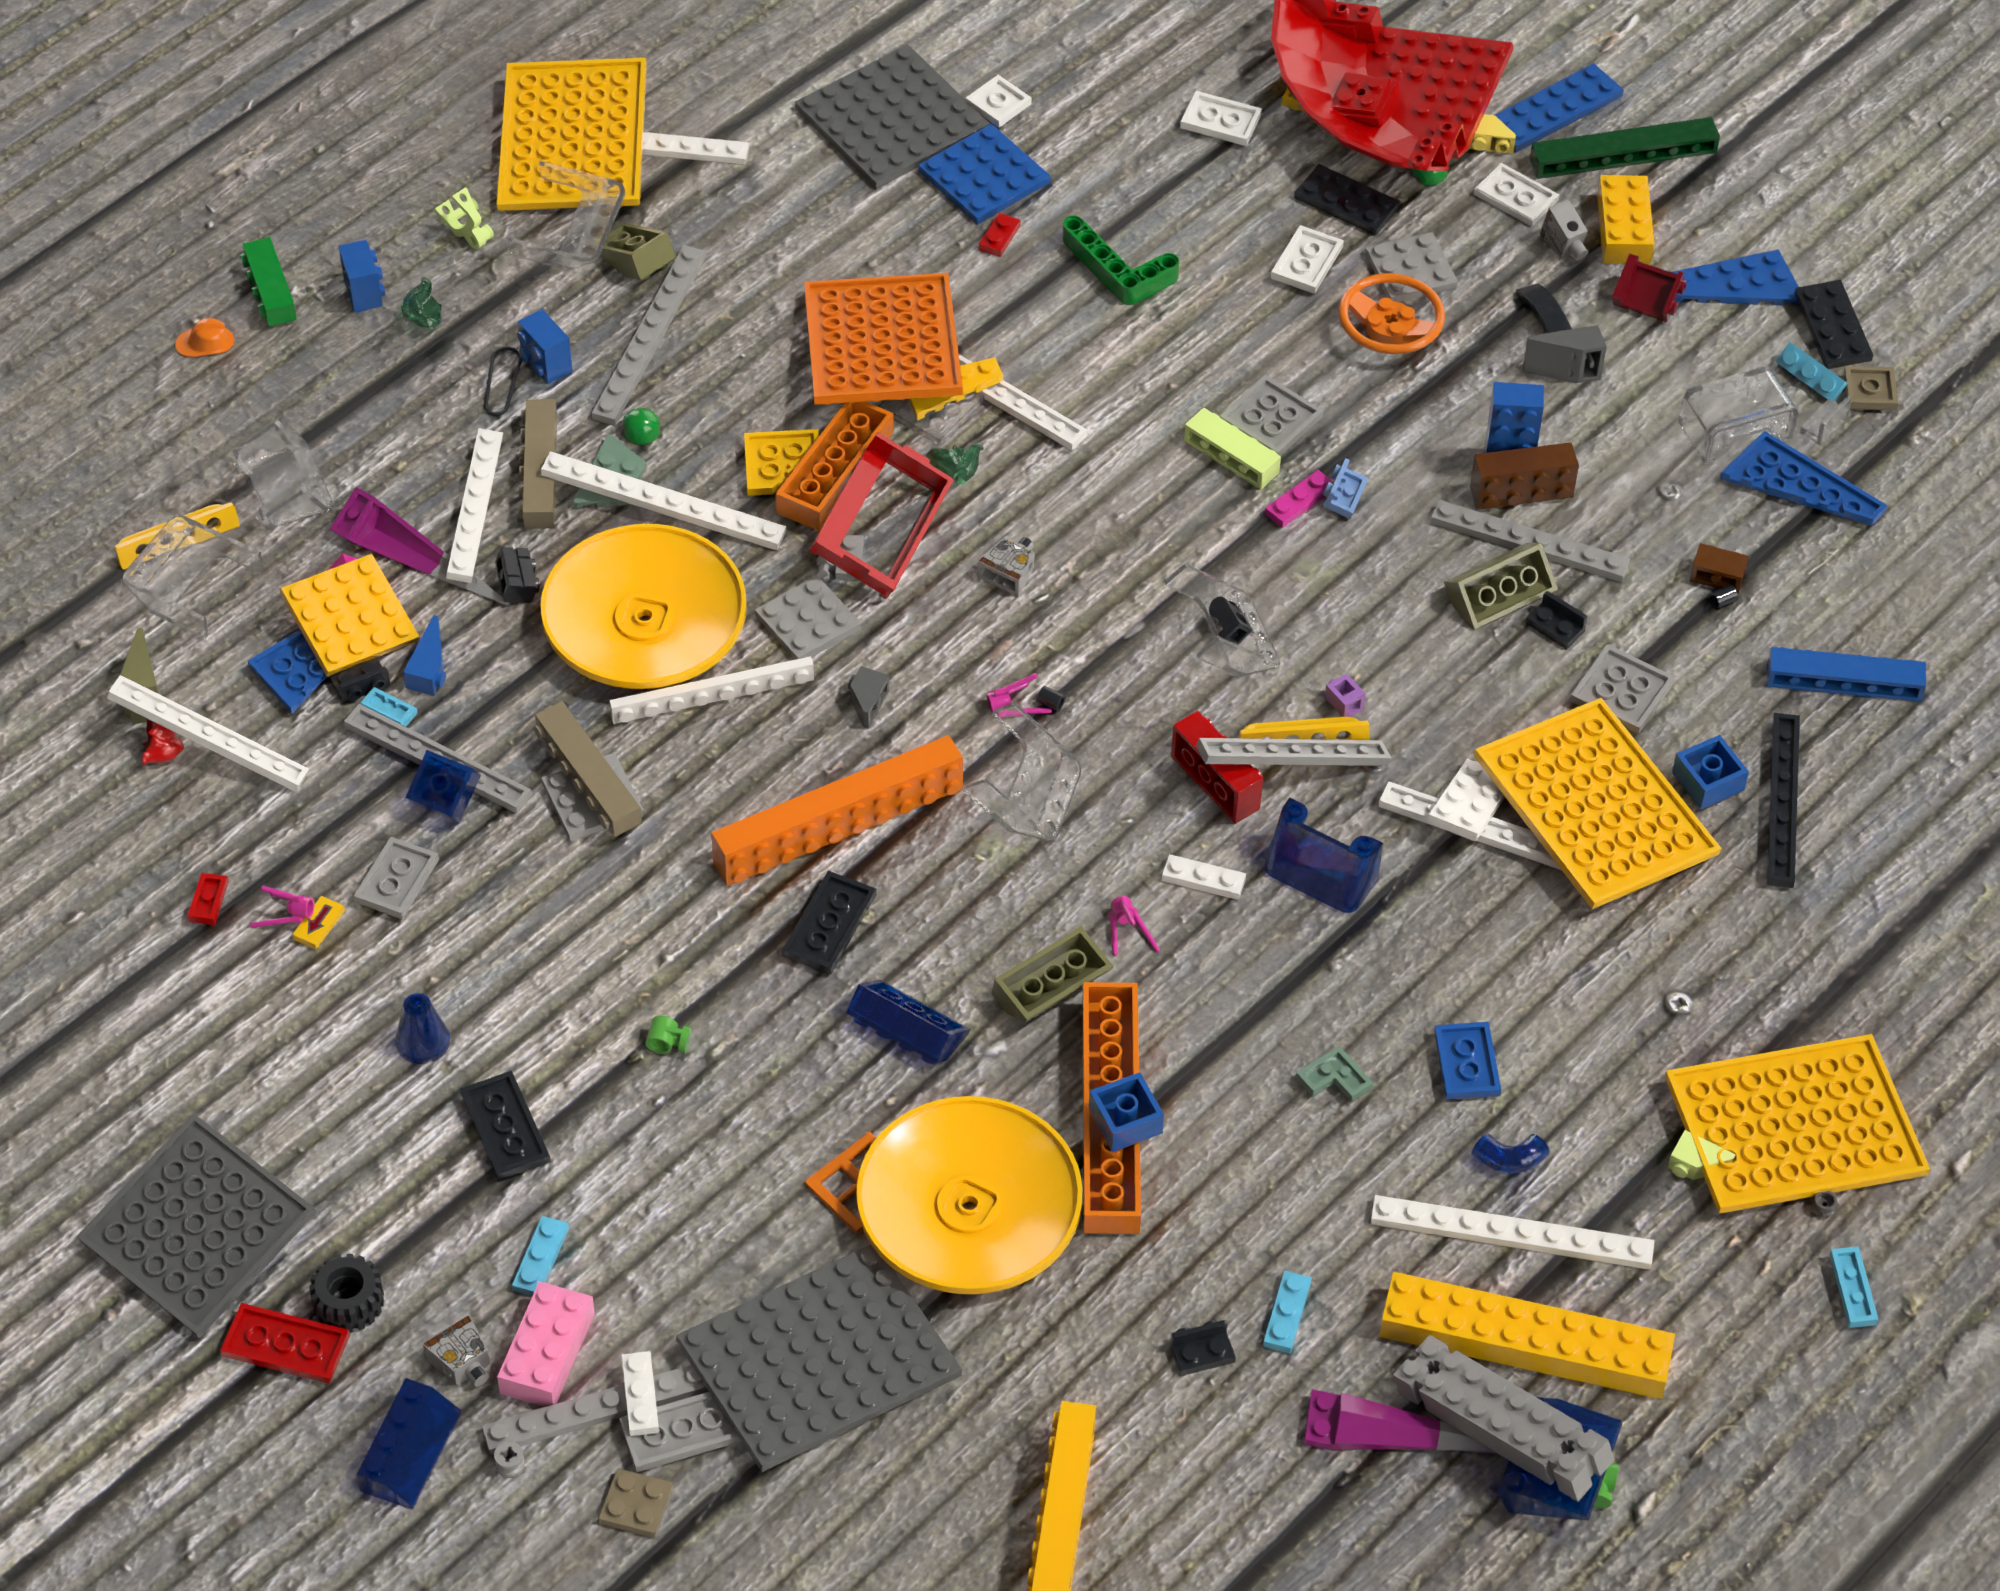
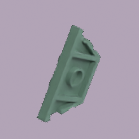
(617, 458)

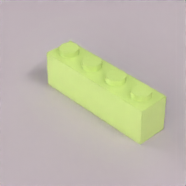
(1232, 448)

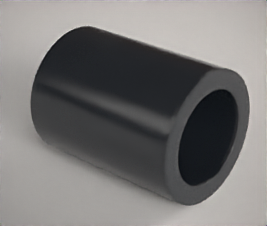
(1723, 596)
(1051, 698)

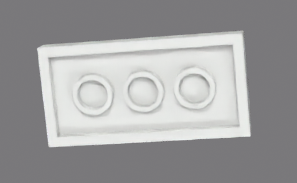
(1467, 802)

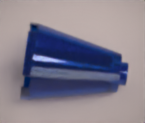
(421, 1031)

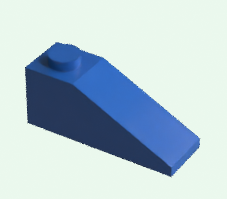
(425, 667)

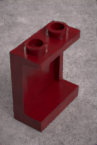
(1648, 289)

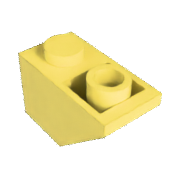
(1493, 136)

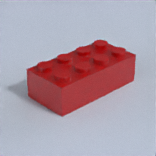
(1231, 786)

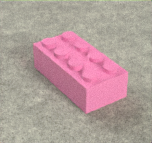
(546, 1345)

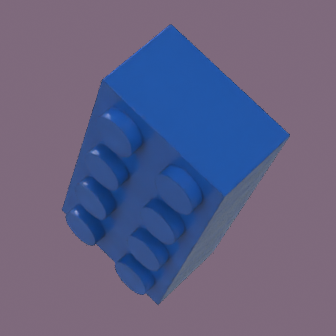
(1514, 416)

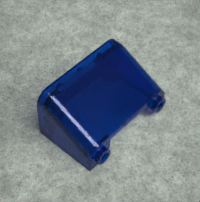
(1321, 864)

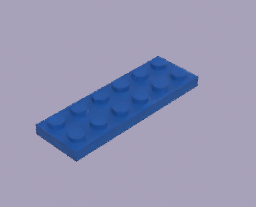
(1559, 105)

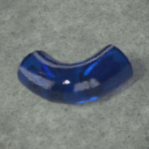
(1510, 1158)

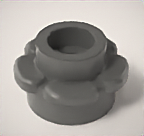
(1827, 1198)

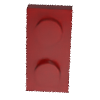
(999, 234)
(208, 898)

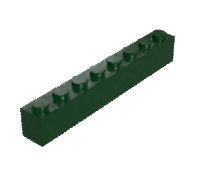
(1624, 147)

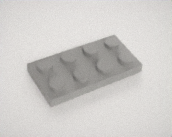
(684, 1431)

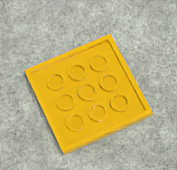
(349, 615)

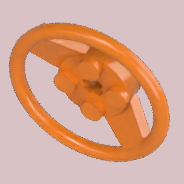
(1390, 322)

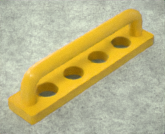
(127, 546)
(1306, 728)

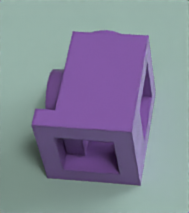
(1345, 696)

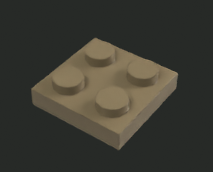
(1871, 387)
(636, 1503)

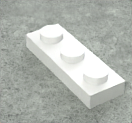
(1204, 877)
(640, 1393)

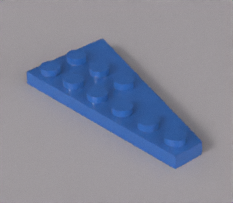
(1742, 280)
(1788, 474)
(289, 670)

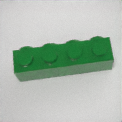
(268, 281)

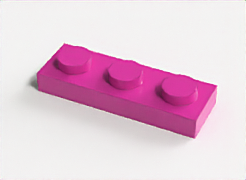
(1298, 499)

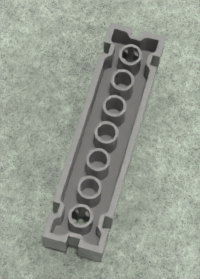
(1504, 1417)

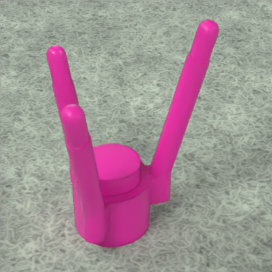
(1001, 697)
(297, 905)
(1124, 914)

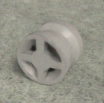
(514, 1464)

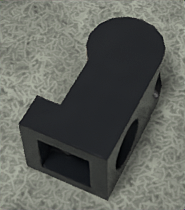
(1231, 619)

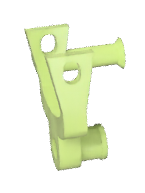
(473, 234)

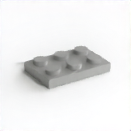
(396, 877)

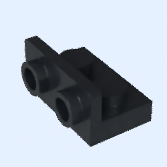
(1558, 620)
(360, 680)
(1202, 1347)

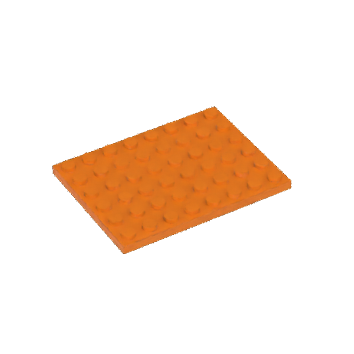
(882, 338)

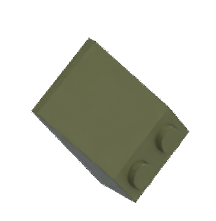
(637, 250)
(139, 670)

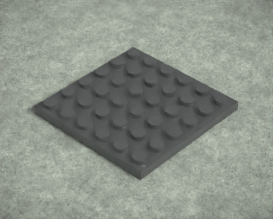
(890, 115)
(196, 1225)

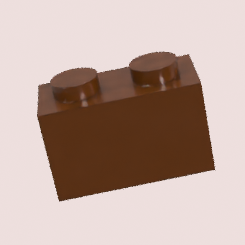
(1718, 567)

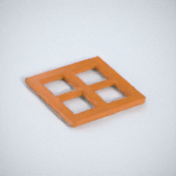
(841, 1162)

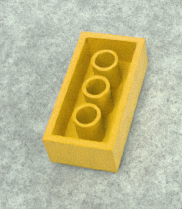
(1625, 218)

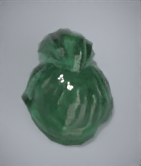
(422, 306)
(956, 462)

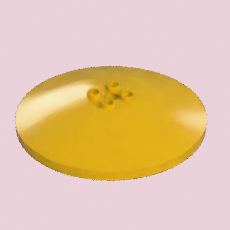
(634, 572)
(960, 1154)

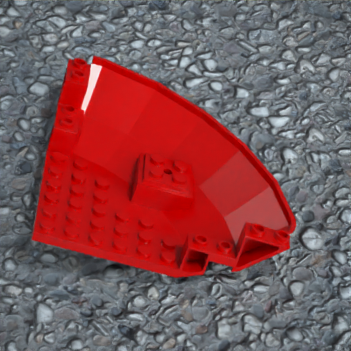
(1417, 86)

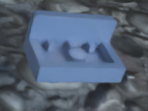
(1345, 491)

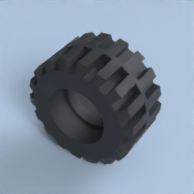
(341, 1274)

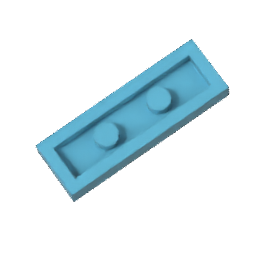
(1811, 372)
(540, 1255)
(1853, 1287)
(1287, 1312)

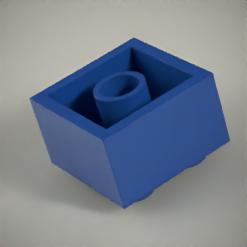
(361, 275)
(544, 346)
(1710, 772)
(1126, 1112)

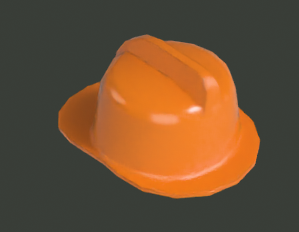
(205, 338)

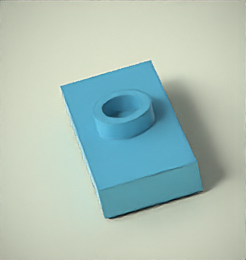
(389, 706)

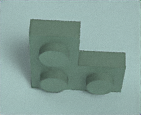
(1335, 1069)

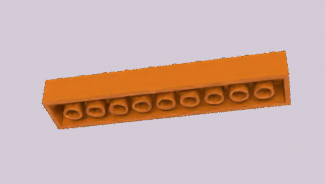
(837, 810)
(1109, 1055)

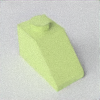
(1686, 1160)

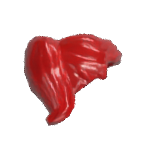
(161, 744)

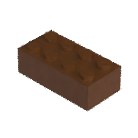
(1524, 475)

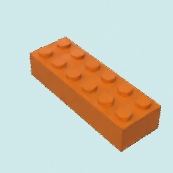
(829, 463)

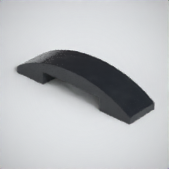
(1544, 308)

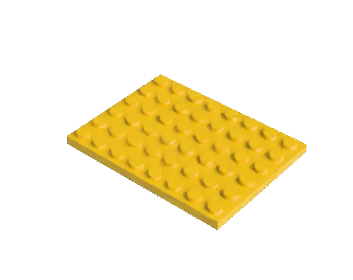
(573, 117)
(1597, 803)
(1797, 1122)

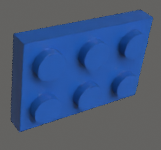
(1467, 1060)

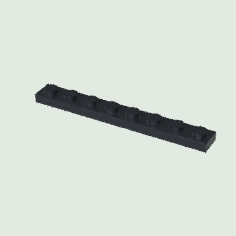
(1783, 800)

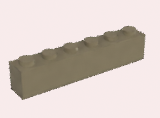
(539, 439)
(588, 769)

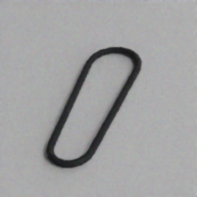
(490, 378)

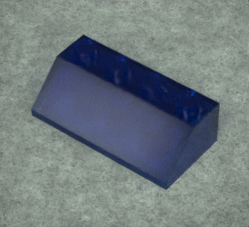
(906, 1021)
(408, 1444)

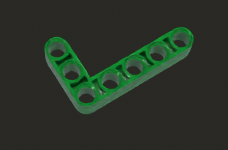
(1123, 282)

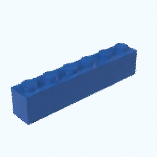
(1846, 674)

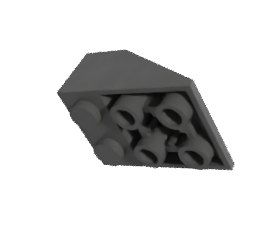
(1567, 354)

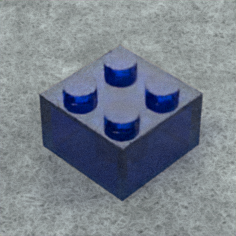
(443, 786)

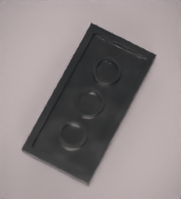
(1347, 199)
(1833, 324)
(829, 922)
(505, 1125)

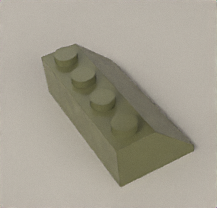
(1501, 584)
(1050, 975)

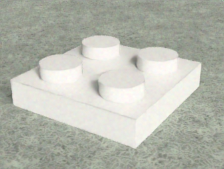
(999, 101)

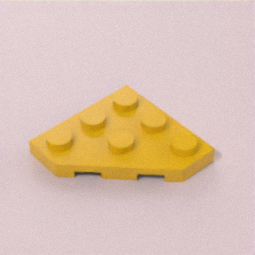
(773, 457)

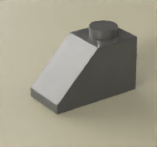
(868, 693)

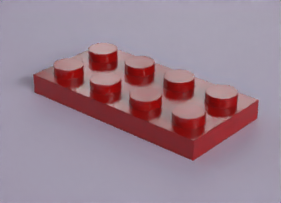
(285, 1343)

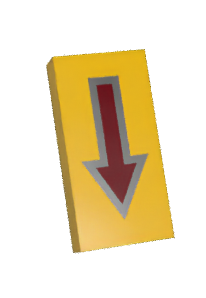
(315, 929)

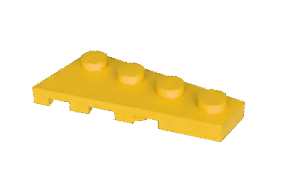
(975, 378)

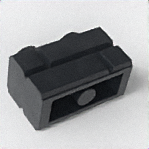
(517, 575)

